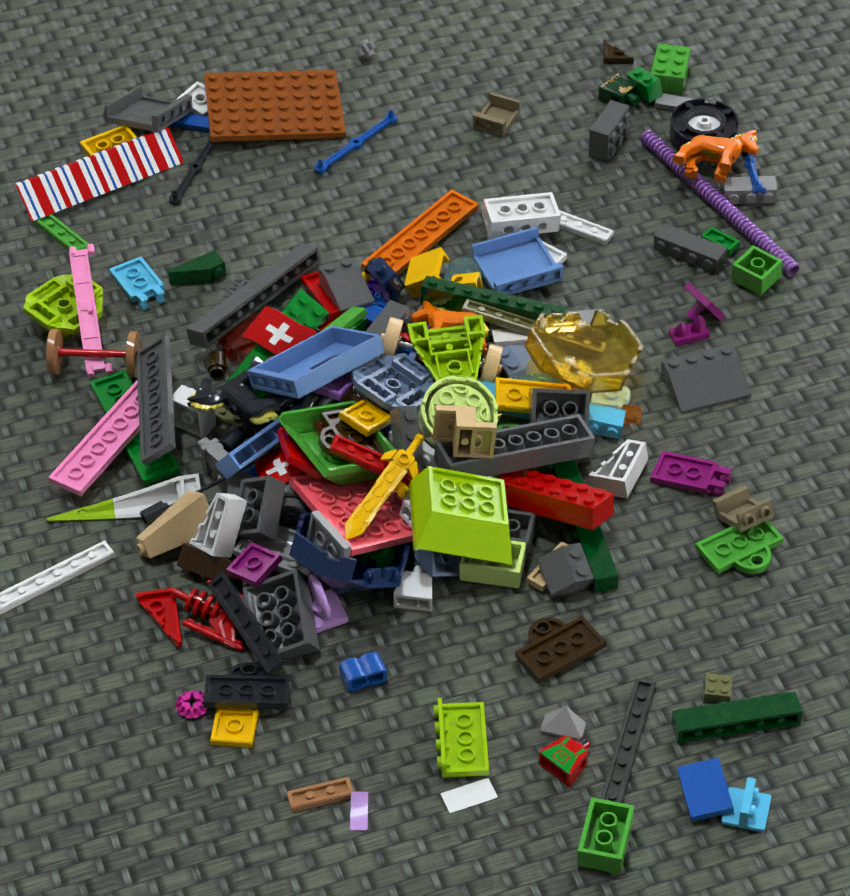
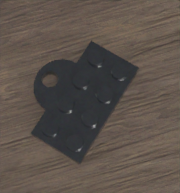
(246, 690)

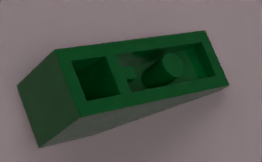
(198, 270)

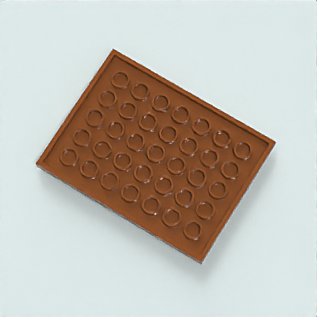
(274, 105)

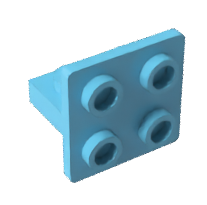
(749, 807)

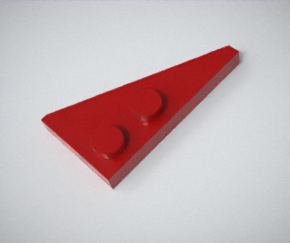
(163, 610)

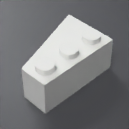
(622, 469)
(221, 526)

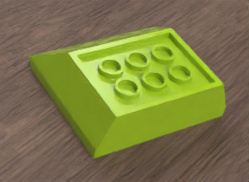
(460, 515)

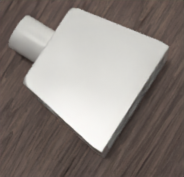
(414, 591)

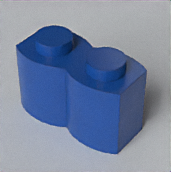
(363, 671)

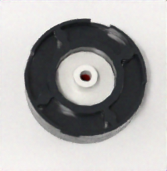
(701, 118)

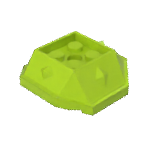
(55, 305)

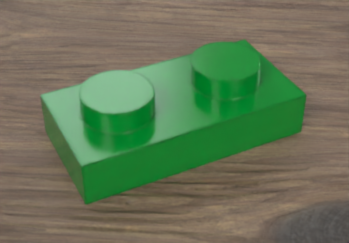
(721, 238)

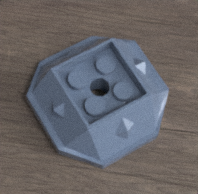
(392, 381)

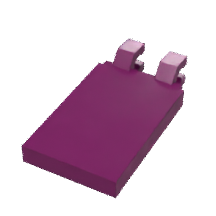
(690, 474)

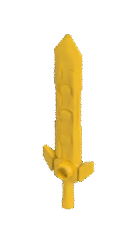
(399, 465)

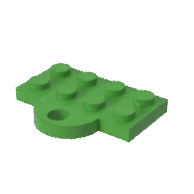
(740, 549)

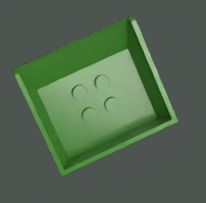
(300, 427)

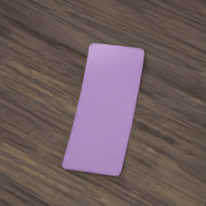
(359, 811)

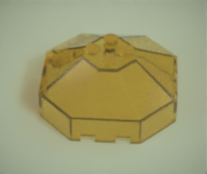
(584, 354)

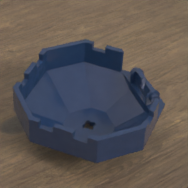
(346, 573)

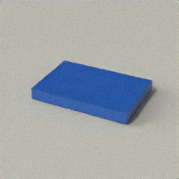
(705, 789)

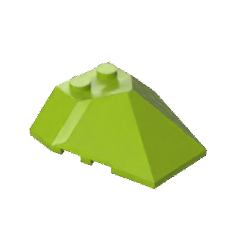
(450, 349)

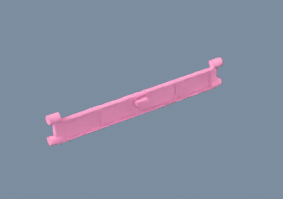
(87, 309)

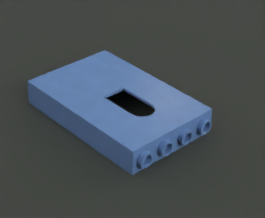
(293, 372)

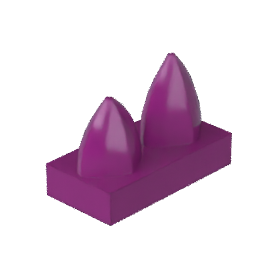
(689, 333)

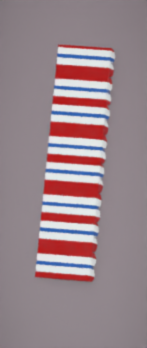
(99, 173)

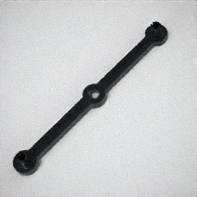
(176, 195)

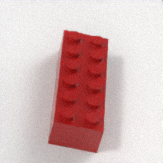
(558, 498)

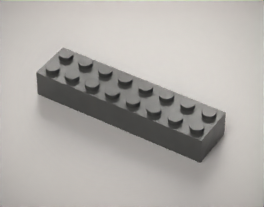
(524, 447)

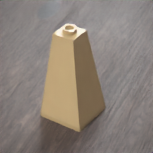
(174, 526)

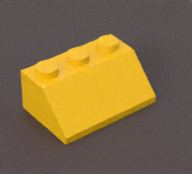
(107, 140)

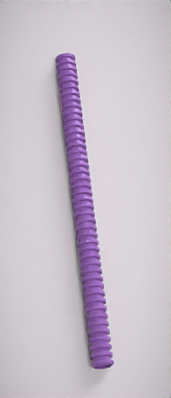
(720, 204)

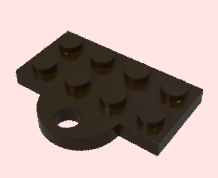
(337, 426)
(558, 646)

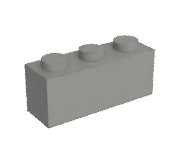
(739, 190)

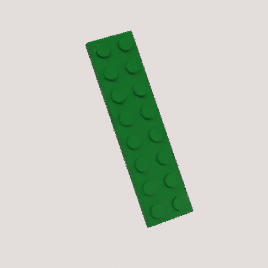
(108, 392)

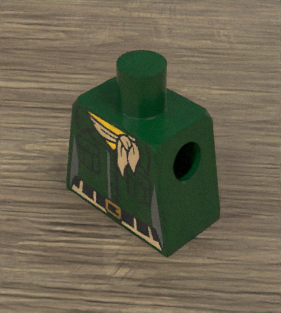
(619, 89)

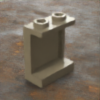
(497, 115)
(741, 510)

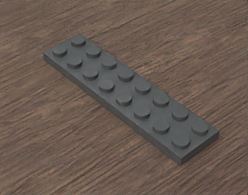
(155, 400)

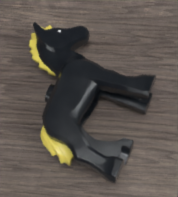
(240, 399)

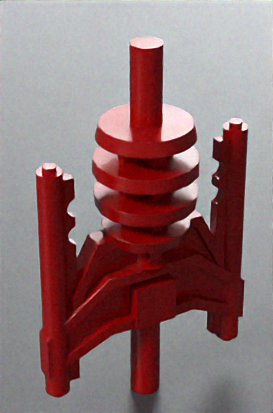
(221, 628)

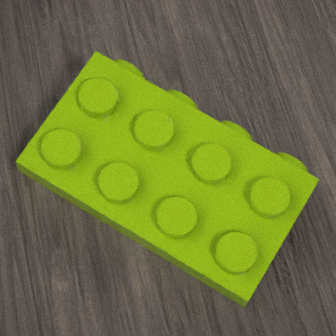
(461, 739)

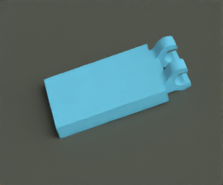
(138, 282)

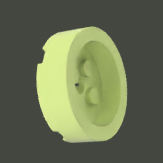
(456, 392)

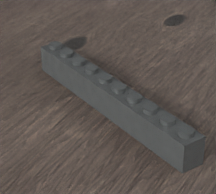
(253, 295)

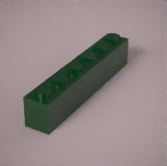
(736, 717)

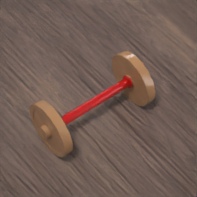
(55, 352)

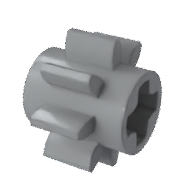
(365, 48)

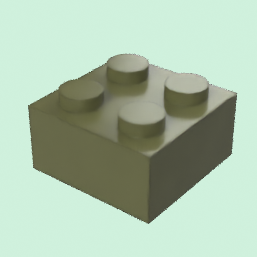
(717, 688)

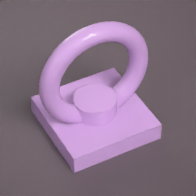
(326, 606)

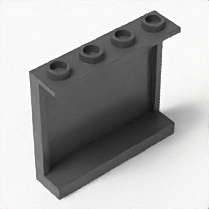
(146, 112)

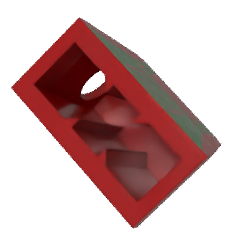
(565, 758)

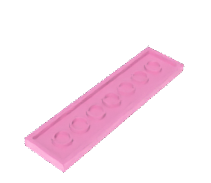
(100, 445)

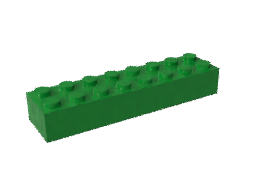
(300, 309)

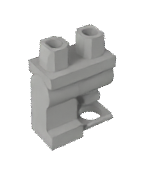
(211, 453)

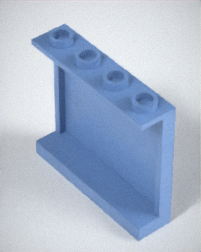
(516, 262)

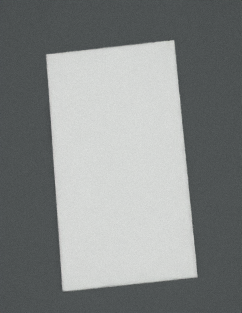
(469, 795)

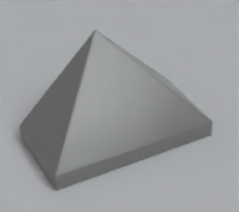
(563, 722)

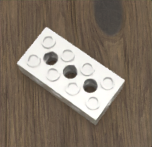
(520, 213)

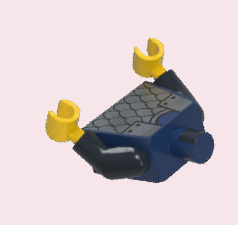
(384, 276)

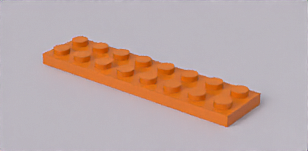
(425, 231)

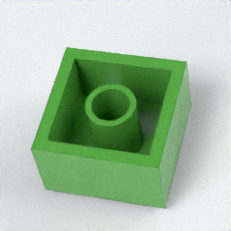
(756, 270)

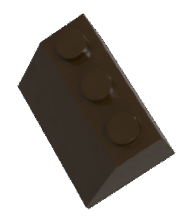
(208, 567)

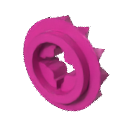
(184, 708)

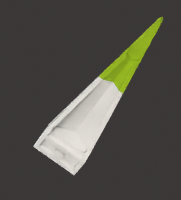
(131, 504)

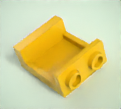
(421, 266)

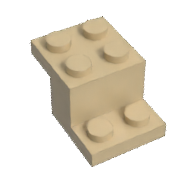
(460, 427)

